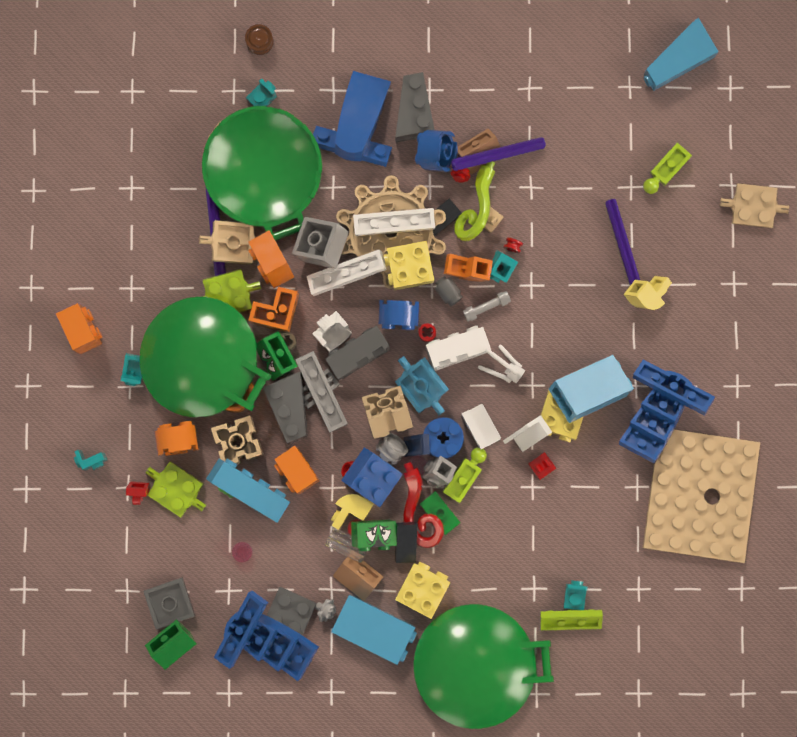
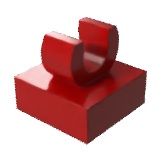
(542, 466)
(138, 491)

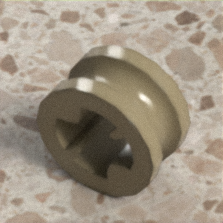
(292, 337)

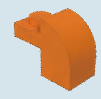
(468, 268)

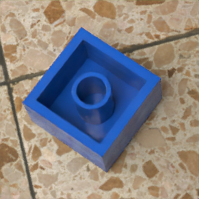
(372, 477)

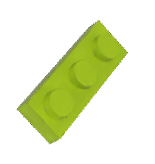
(571, 619)

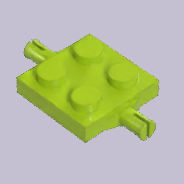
(231, 289)
(175, 489)

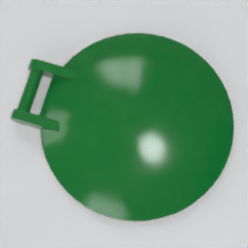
(262, 168)
(200, 358)
(477, 666)

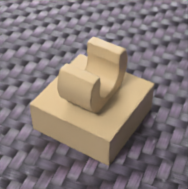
(493, 220)

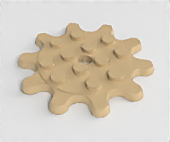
(388, 200)

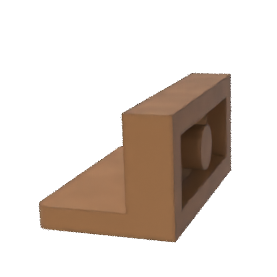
(482, 142)
(358, 577)

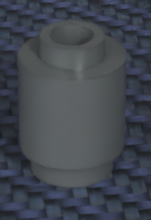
(448, 291)

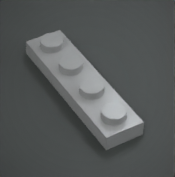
(321, 391)

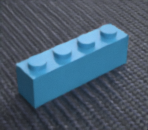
(246, 489)

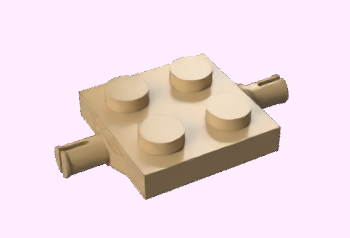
(754, 205)
(230, 242)

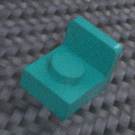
(262, 94)
(575, 595)

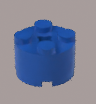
(436, 150)
(398, 313)
(452, 431)

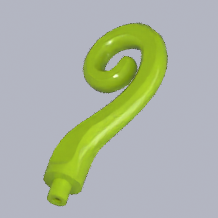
(478, 222)

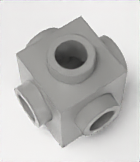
(439, 472)

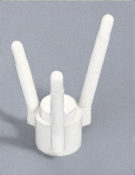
(513, 371)

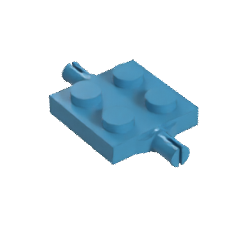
(421, 385)

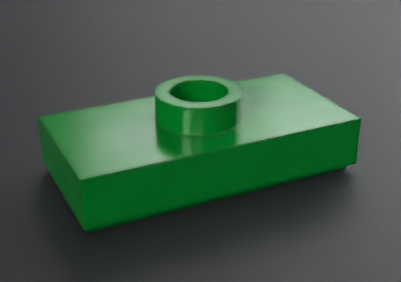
(436, 506)

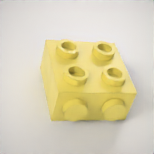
(409, 265)
(557, 421)
(423, 589)

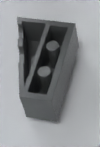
(414, 109)
(357, 353)
(289, 406)

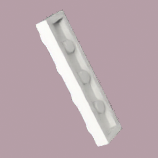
(394, 222)
(346, 272)

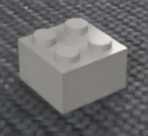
(320, 242)

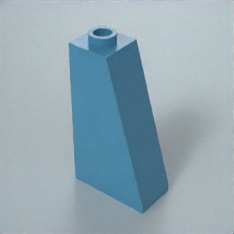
(685, 53)

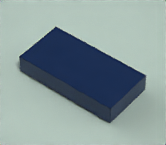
(417, 445)

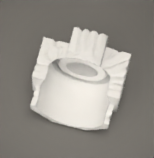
(332, 331)

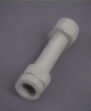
(502, 298)

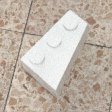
(457, 348)

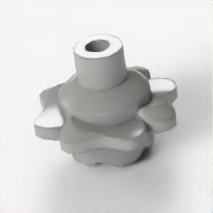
(326, 610)

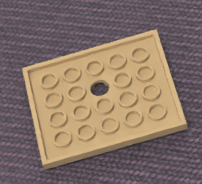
(677, 511)

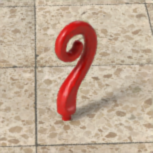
(414, 484)

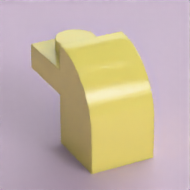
(648, 294)
(351, 504)

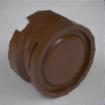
(259, 39)

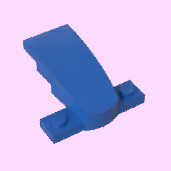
(358, 122)
(661, 410)
(264, 640)

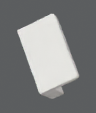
(481, 426)
(530, 433)

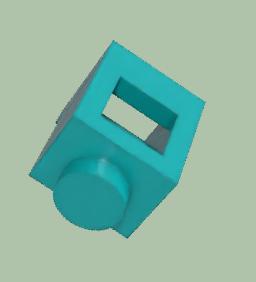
(508, 266)

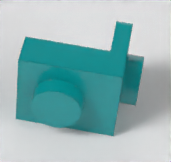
(131, 370)
(94, 462)

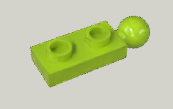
(667, 168)
(465, 475)

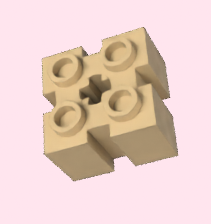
(387, 412)
(227, 435)

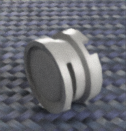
(392, 448)

